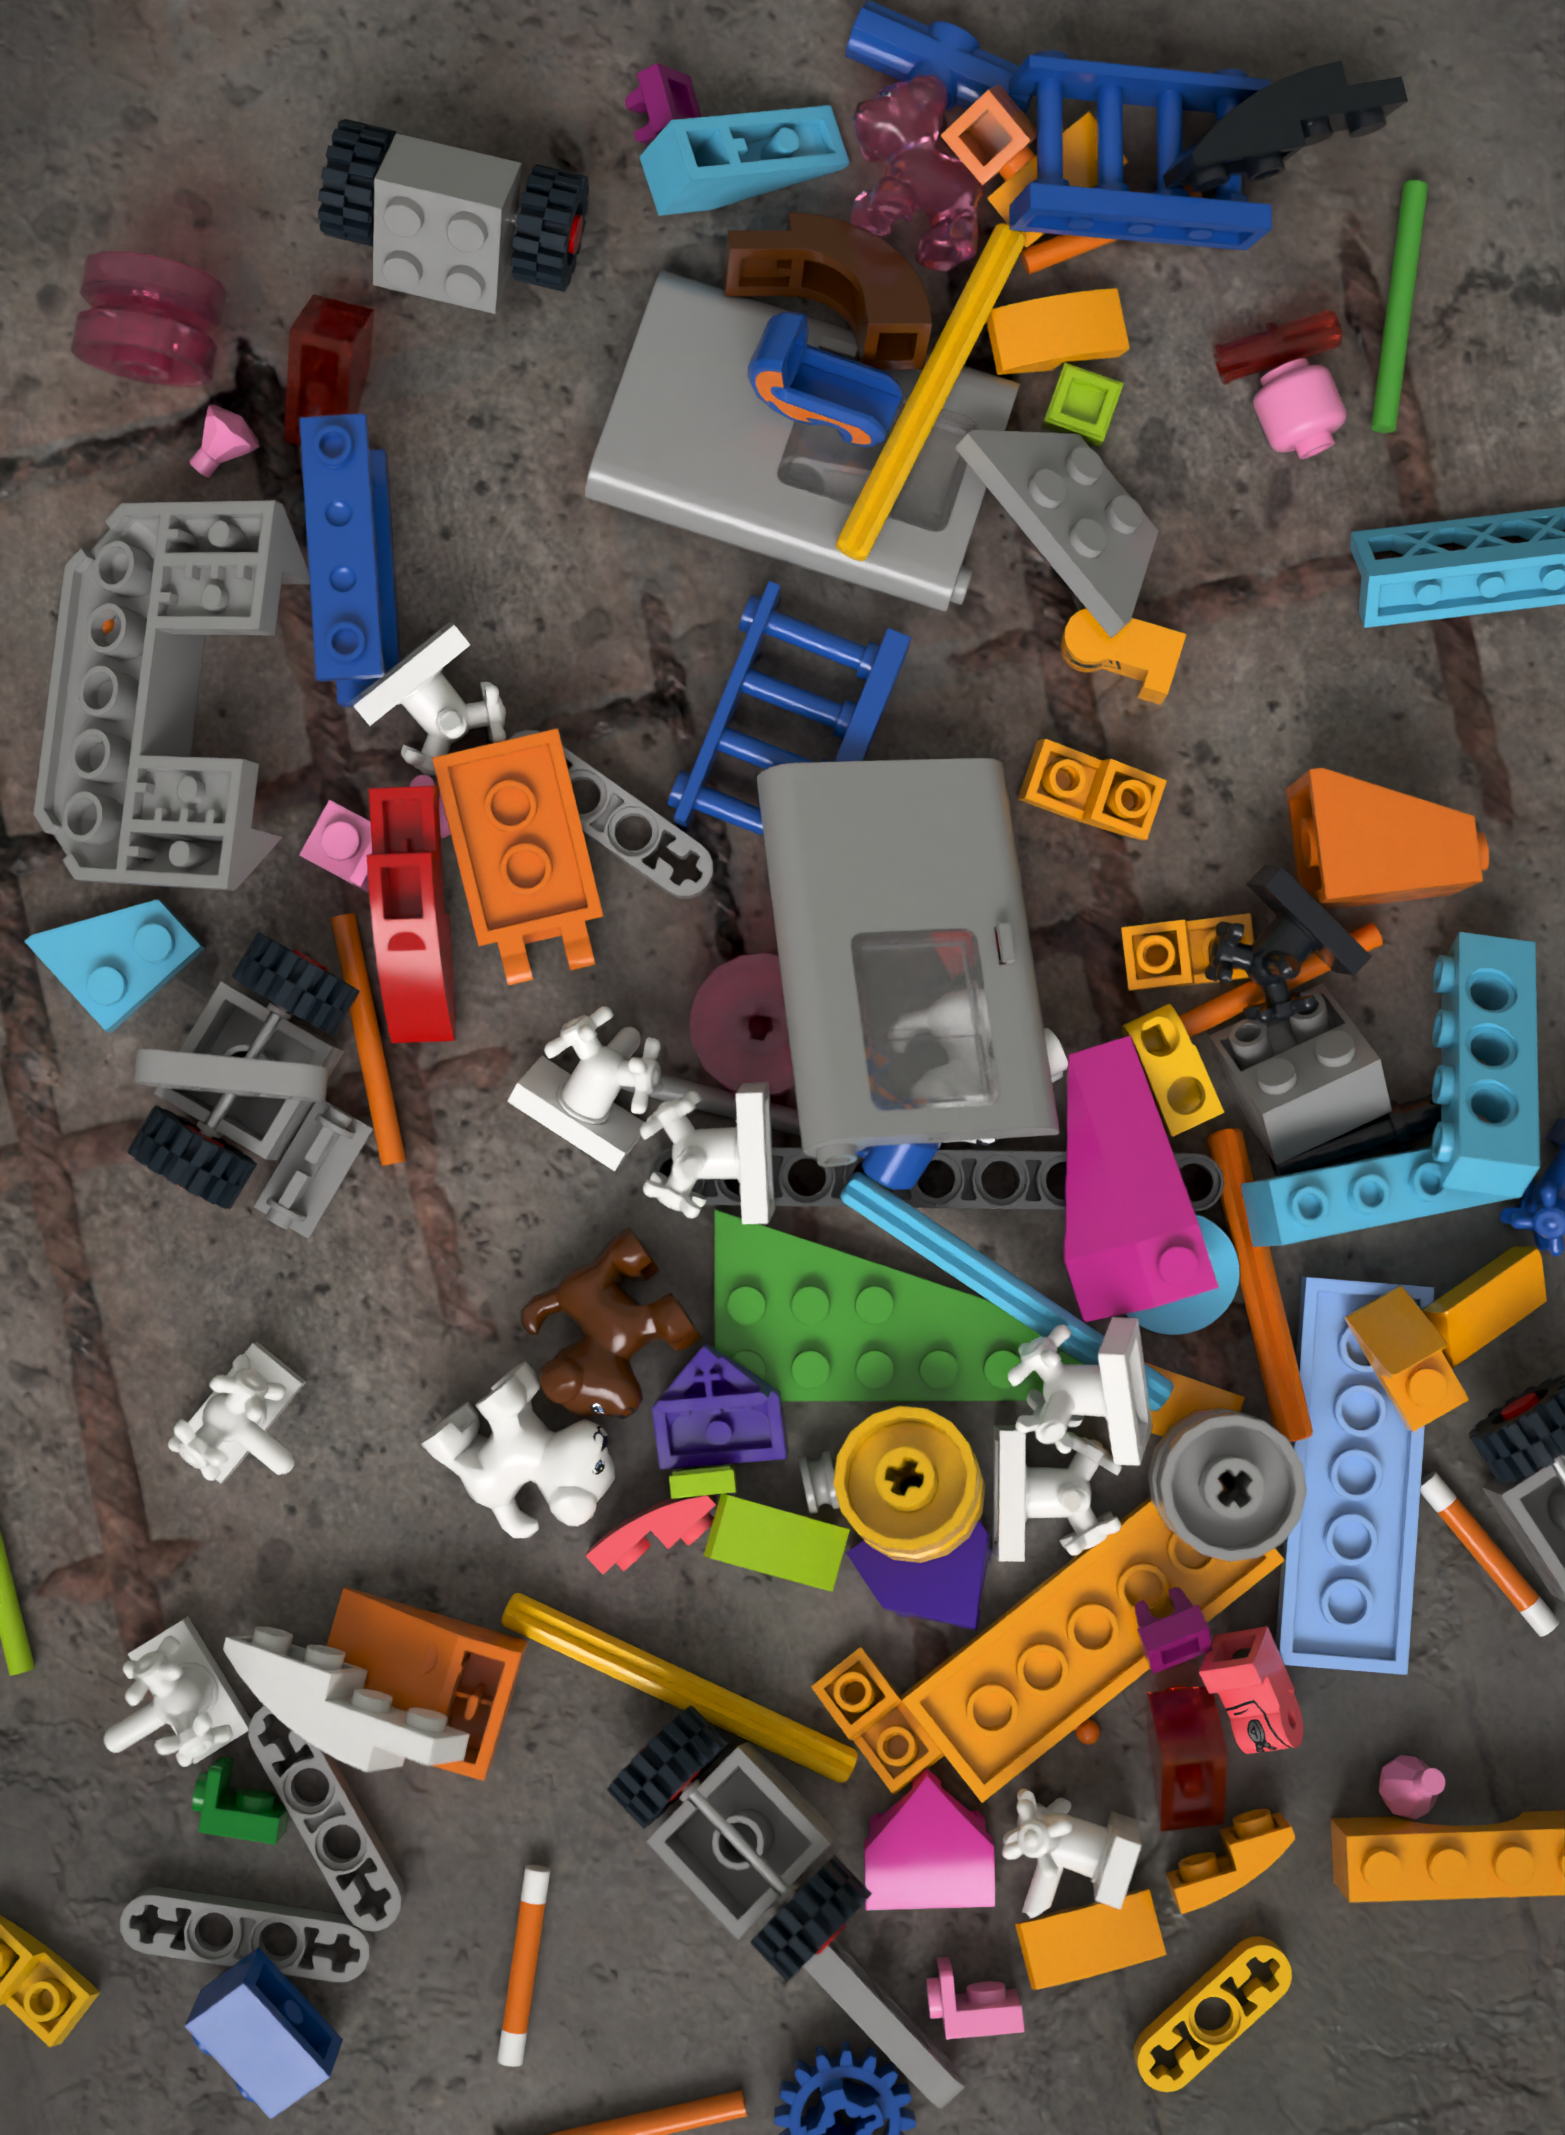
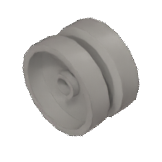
(1264, 1493)

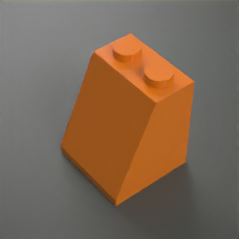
(1378, 844)

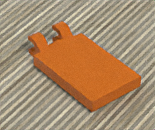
(520, 848)

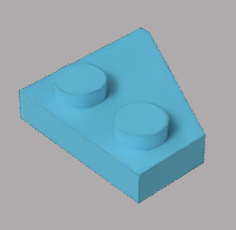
(117, 958)

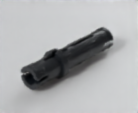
(1393, 1130)

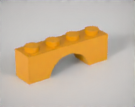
(1422, 1861)

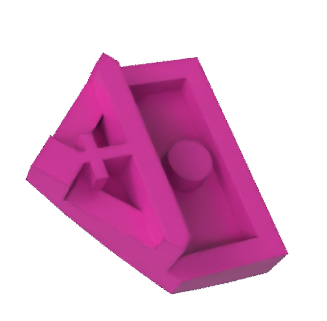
(929, 1853)

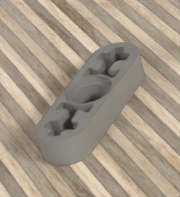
(231, 1075)

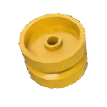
(882, 1457)

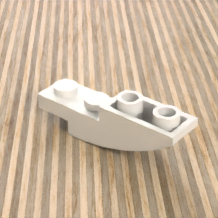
(330, 1709)

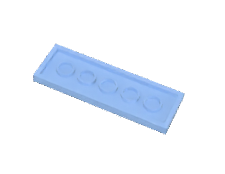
(1356, 1541)

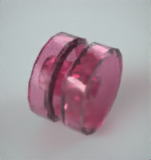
(148, 319)
(721, 1018)

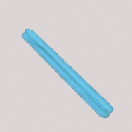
(983, 1275)

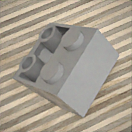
(1302, 1076)

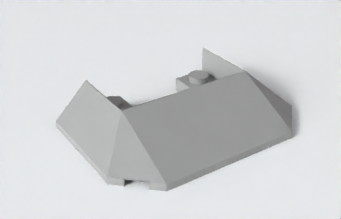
(125, 702)

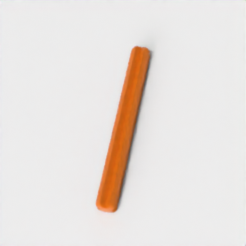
(1261, 1293)

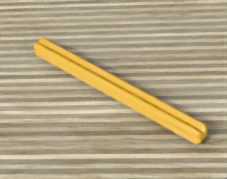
(930, 392)
(679, 1687)

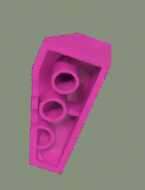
(1127, 1208)

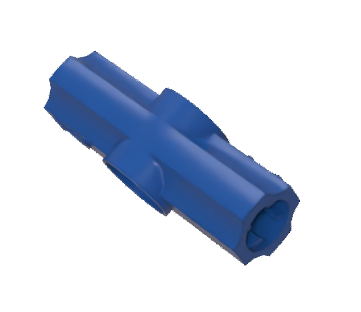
(909, 48)

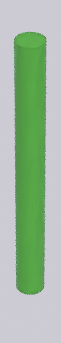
(1399, 306)

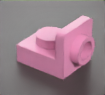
(340, 845)
(979, 2012)

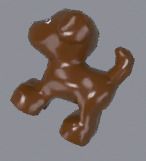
(596, 1372)

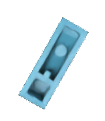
(739, 156)

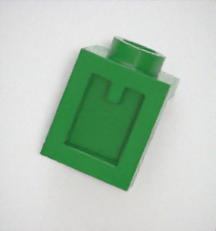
(246, 1816)

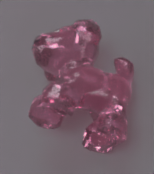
(902, 131)

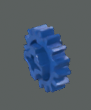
(867, 2104)

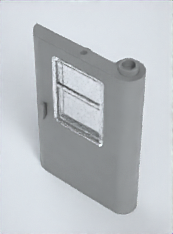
(716, 461)
(892, 959)

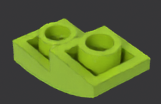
(776, 1542)

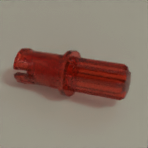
(1277, 345)

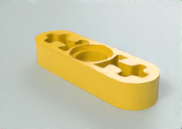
(1213, 2042)

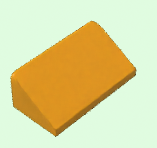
(1489, 1302)

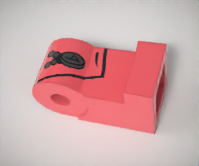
(1254, 1690)

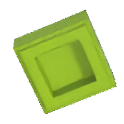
(1083, 404)
(702, 1480)

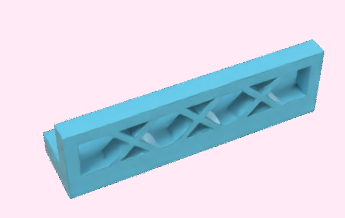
(1465, 582)

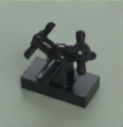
(1283, 946)

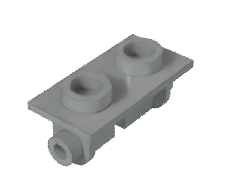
(313, 1168)

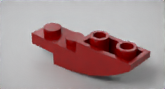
(410, 914)

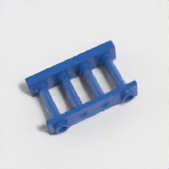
(1110, 207)
(349, 553)
(851, 722)

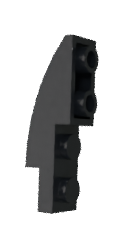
(1280, 122)

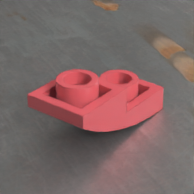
(669, 1522)

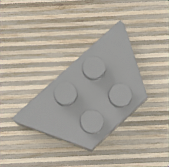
(1070, 513)

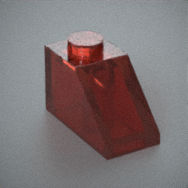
(326, 361)
(1187, 1757)

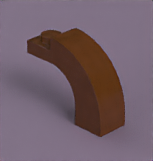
(847, 272)

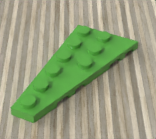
(854, 1328)

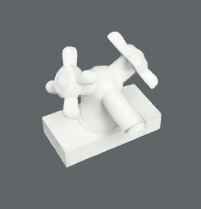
(432, 700)
(582, 1103)
(717, 1154)
(1107, 1390)
(238, 1416)
(1046, 1493)
(186, 1694)
(1074, 1844)

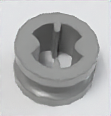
(818, 1482)

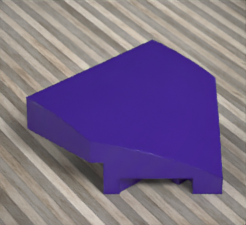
(718, 1415)
(934, 1590)

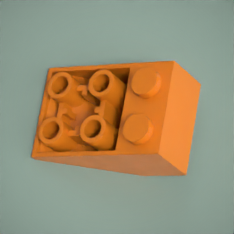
(433, 1666)

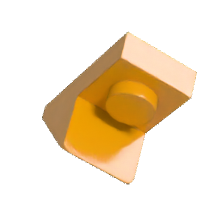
(1407, 1357)

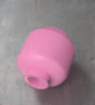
(1299, 408)

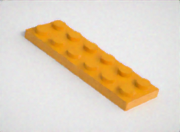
(1067, 1648)

